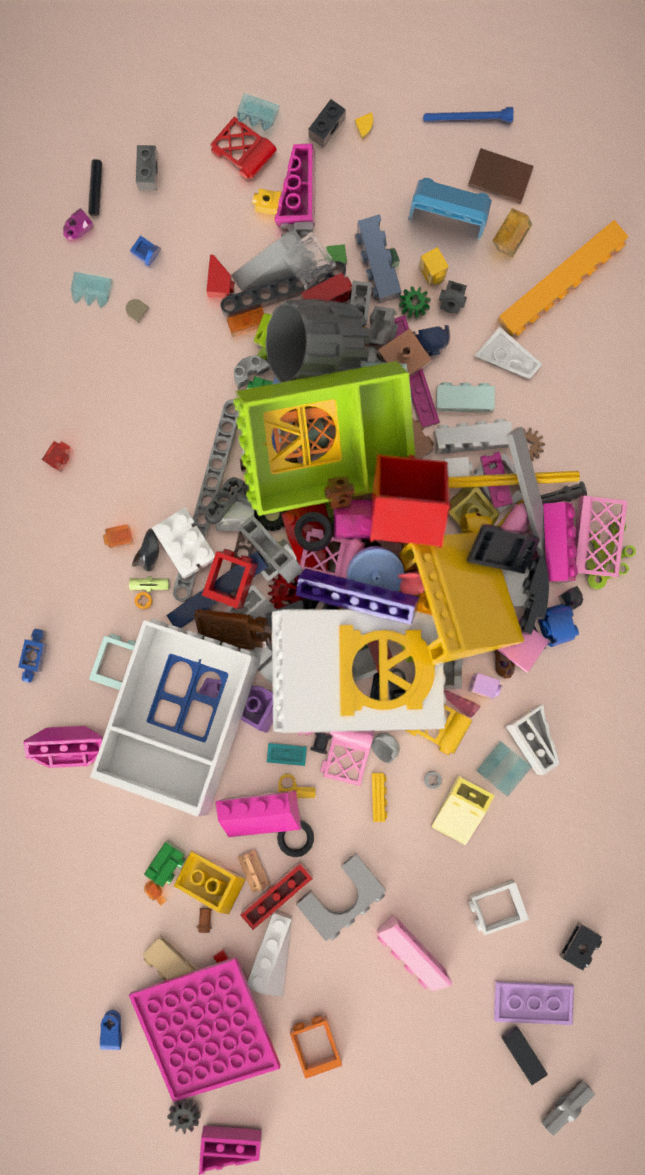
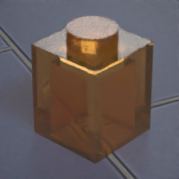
(118, 536)

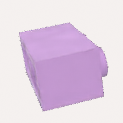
(484, 685)

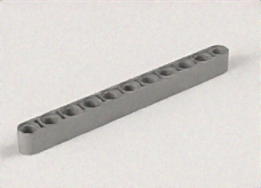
(216, 454)

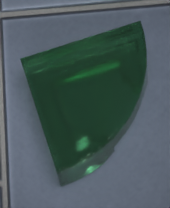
(395, 259)

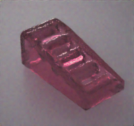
(464, 705)

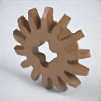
(536, 443)

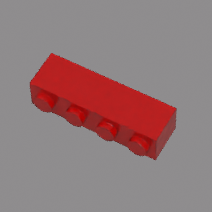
(276, 895)

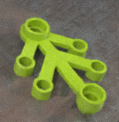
(602, 556)

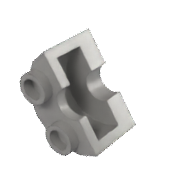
(383, 325)
(247, 367)
(453, 674)

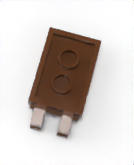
(233, 628)

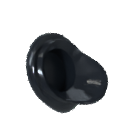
(148, 553)

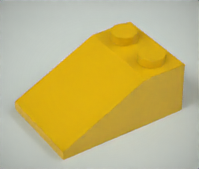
(209, 883)

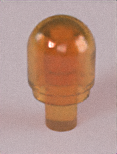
(154, 892)

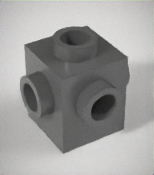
(453, 297)

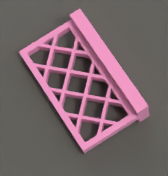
(583, 529)

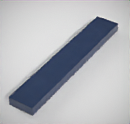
(226, 583)

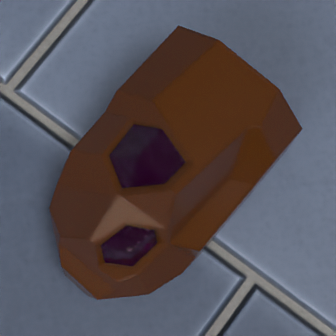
(502, 665)

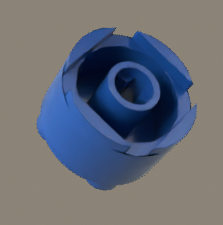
(558, 625)

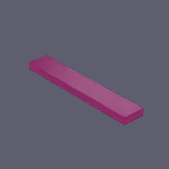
(419, 388)

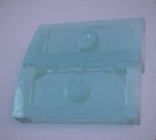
(504, 768)

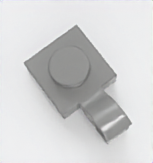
(301, 228)

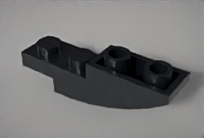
(537, 589)

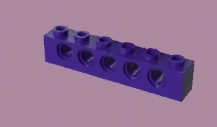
(357, 596)

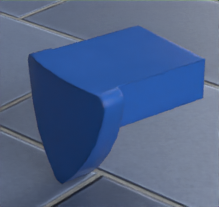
(145, 250)

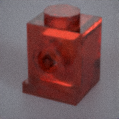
(57, 455)

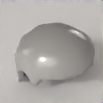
(385, 747)

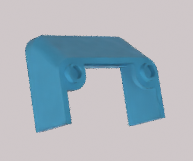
(451, 203)

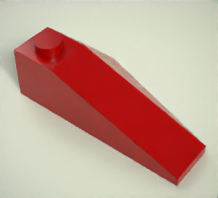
(290, 519)

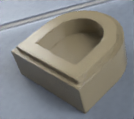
(136, 309)

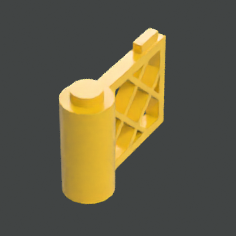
(451, 735)

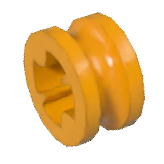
(147, 604)

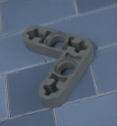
(237, 493)

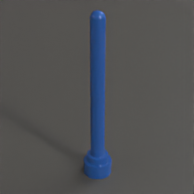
(505, 115)

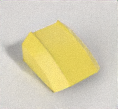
(469, 501)

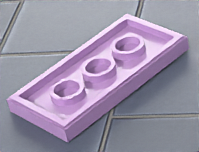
(533, 1002)

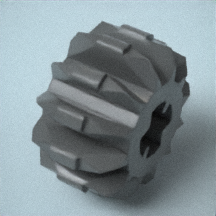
(184, 1123)

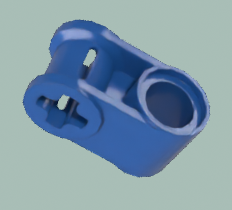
(111, 1033)

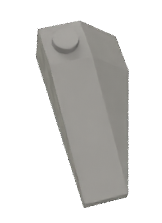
(267, 265)

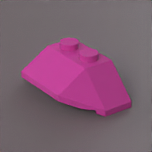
(63, 746)

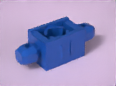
(28, 675)

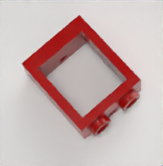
(334, 289)
(222, 597)

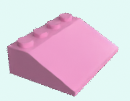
(414, 954)

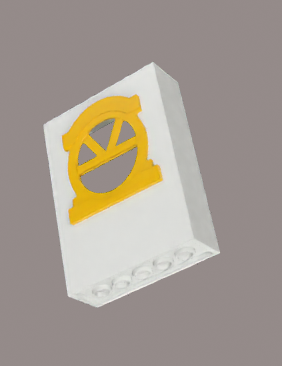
(316, 682)

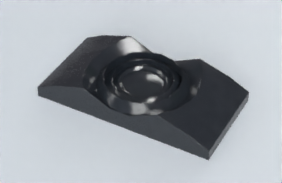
(503, 548)

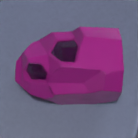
(77, 225)

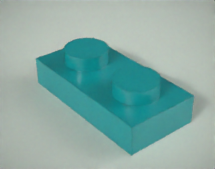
(286, 754)

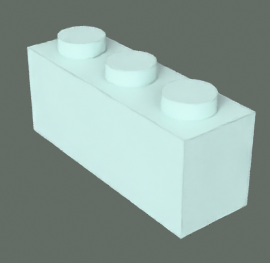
(465, 397)

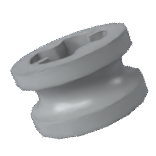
(426, 780)

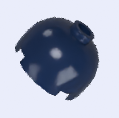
(434, 339)

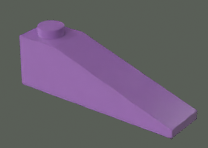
(258, 708)

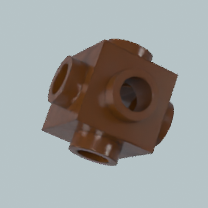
(339, 492)

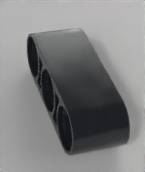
(524, 1055)

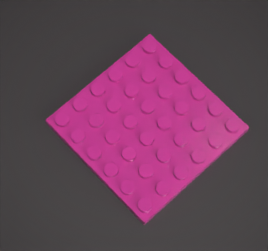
(204, 1029)

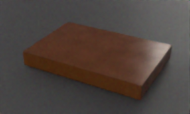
(500, 175)

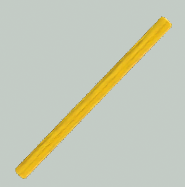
(511, 479)

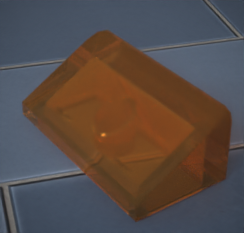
(245, 322)

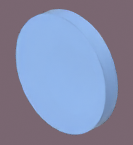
(376, 567)

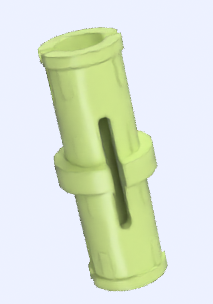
(149, 584)

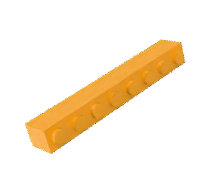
(561, 279)

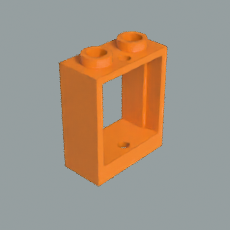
(321, 1065)

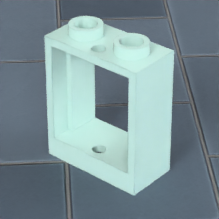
(101, 678)

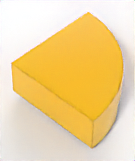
(364, 124)

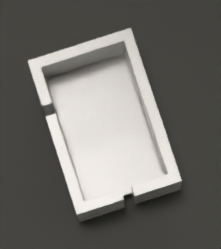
(184, 543)

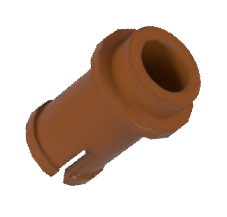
(204, 920)

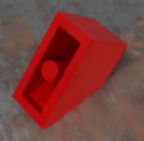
(219, 280)

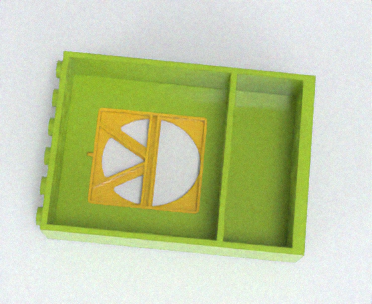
(370, 419)

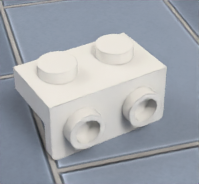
(363, 664)

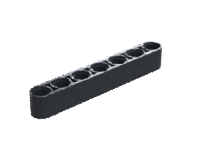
(272, 288)

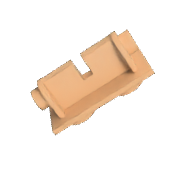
(253, 871)

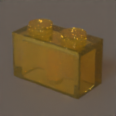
(512, 232)

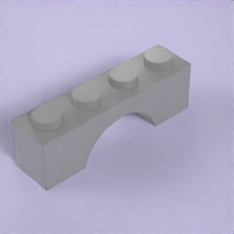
(271, 549)

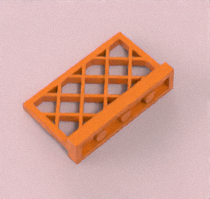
(311, 413)

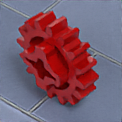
(281, 589)

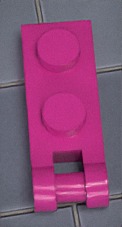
(499, 495)

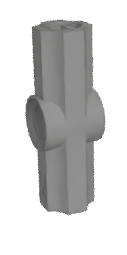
(568, 1107)

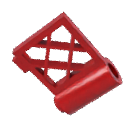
(256, 155)

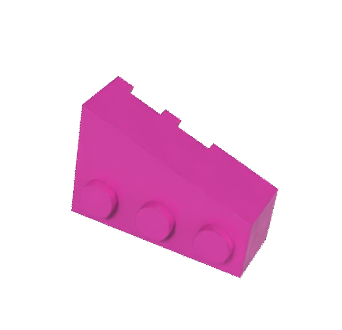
(228, 1147)

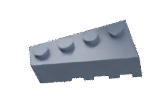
(377, 259)

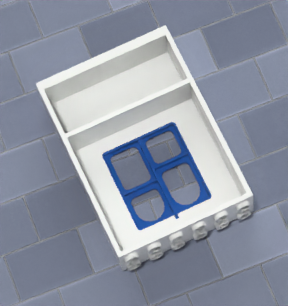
(164, 759)

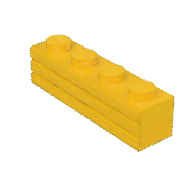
(378, 797)

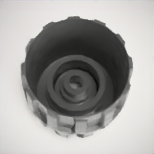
(315, 338)

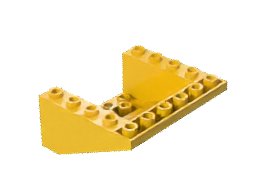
(465, 599)

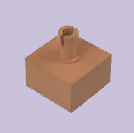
(405, 350)

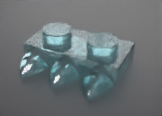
(257, 110)
(91, 287)

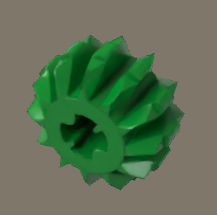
(421, 305)

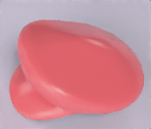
(411, 583)

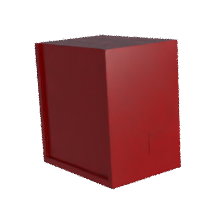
(409, 500)

